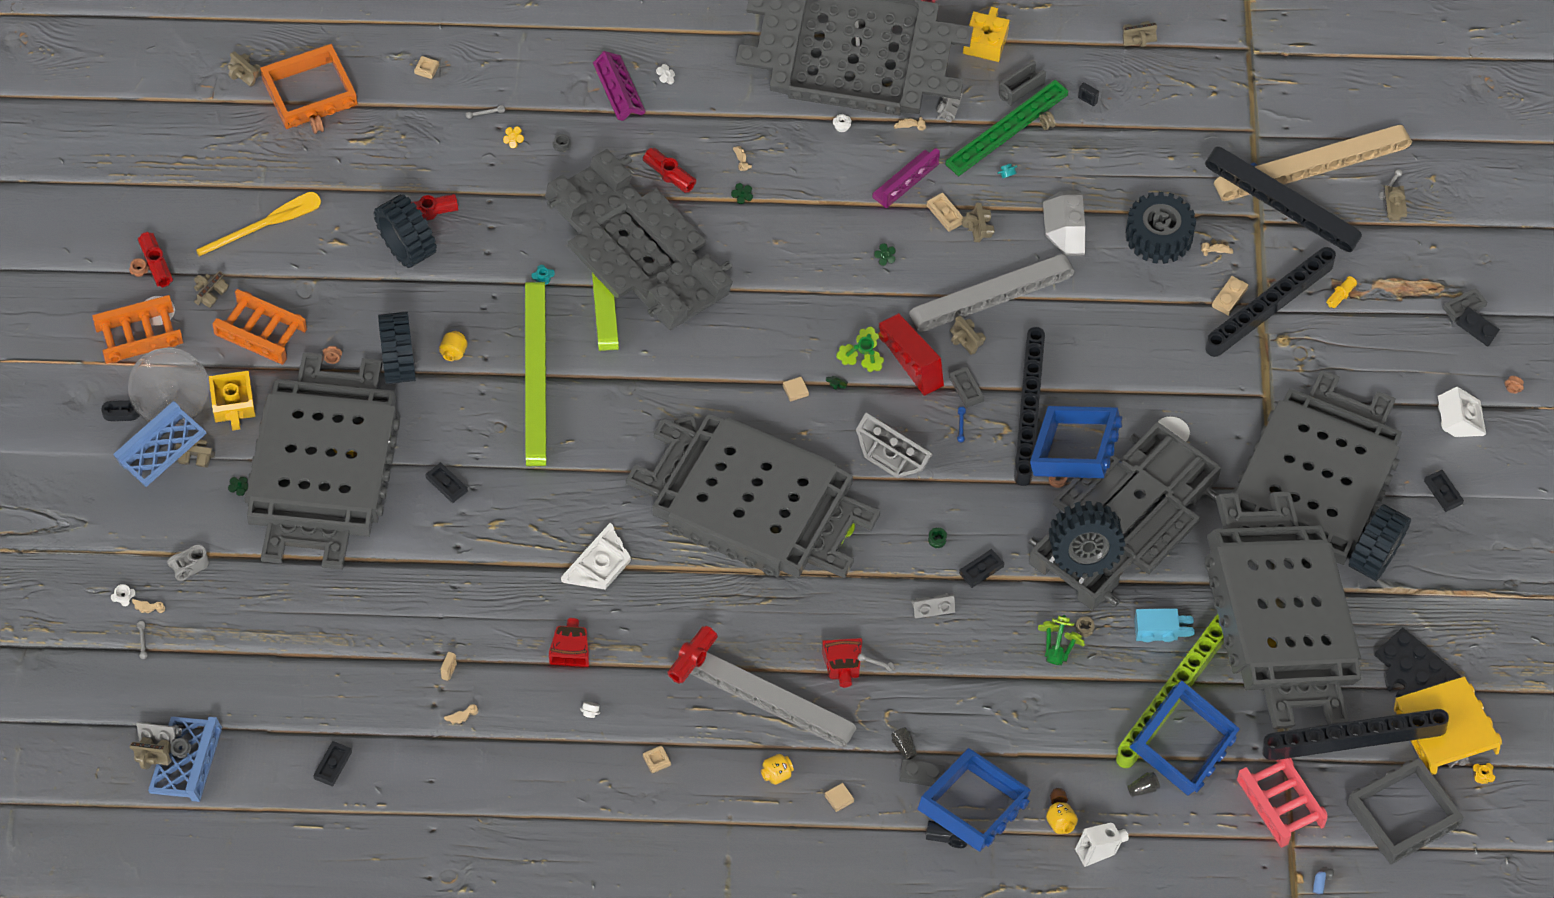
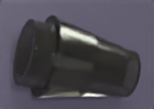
(903, 741)
(1145, 784)

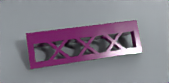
(616, 86)
(907, 177)

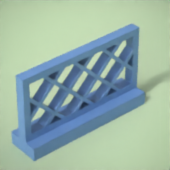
(151, 435)
(201, 764)

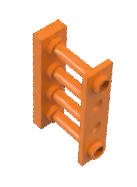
(133, 313)
(259, 344)

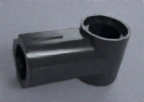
(938, 833)

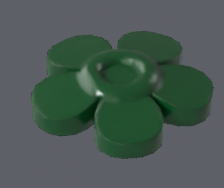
(742, 193)
(885, 254)
(836, 381)
(238, 486)

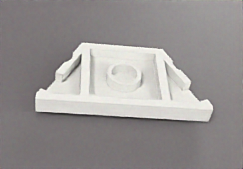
(599, 562)

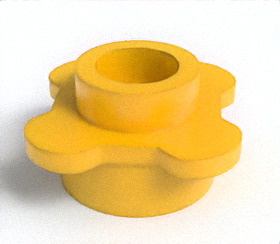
(1483, 778)

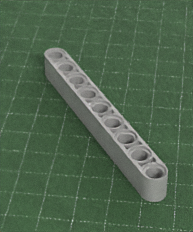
(991, 292)
(775, 700)

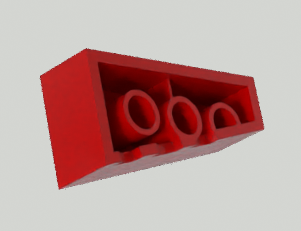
(912, 353)

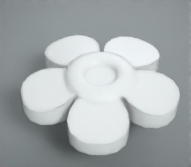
(666, 74)

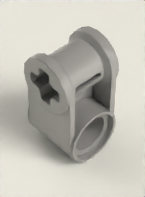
(188, 563)

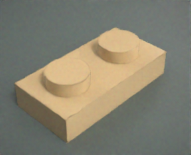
(945, 212)
(1230, 295)

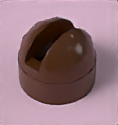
(1058, 795)

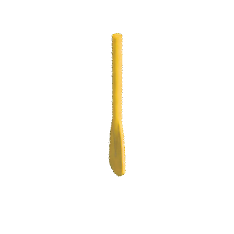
(295, 208)

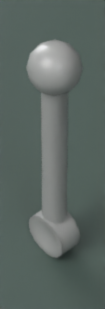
(500, 109)
(1398, 173)
(141, 626)
(889, 667)

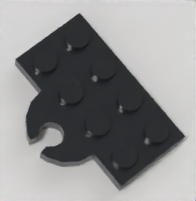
(1412, 664)

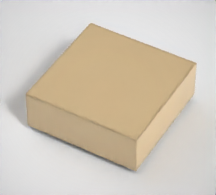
(426, 67)
(795, 389)
(448, 666)
(656, 759)
(839, 797)

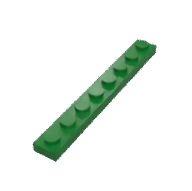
(1006, 128)

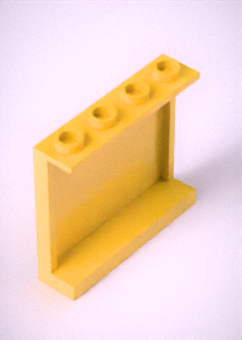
(1468, 726)

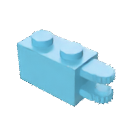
(1161, 625)

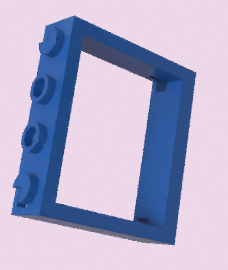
(1076, 468)
(1206, 711)
(991, 774)

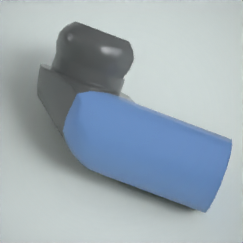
(1319, 881)

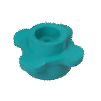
(1007, 170)
(543, 278)

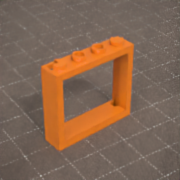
(300, 64)

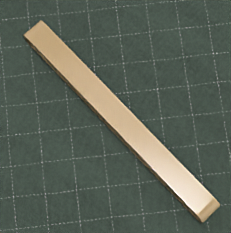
(1325, 159)

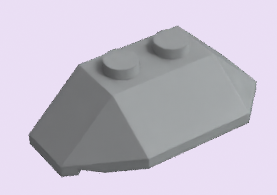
(1065, 222)
(891, 448)

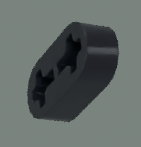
(120, 411)

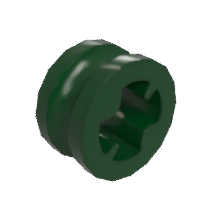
(935, 532)

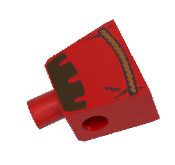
(569, 645)
(842, 659)

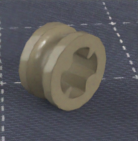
(1047, 120)
(1086, 621)

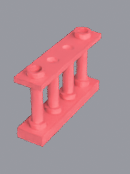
(1270, 814)

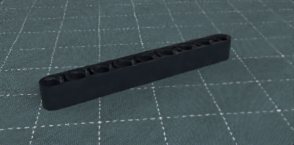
(1283, 199)
(1280, 294)
(1029, 397)
(1365, 735)

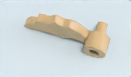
(907, 123)
(743, 165)
(1205, 248)
(144, 606)
(460, 716)

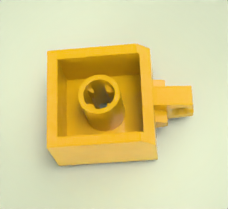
(988, 35)
(232, 397)

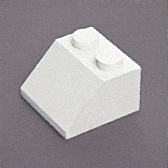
(1461, 413)

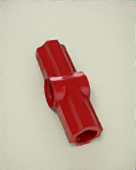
(669, 170)
(433, 206)
(151, 252)
(692, 654)

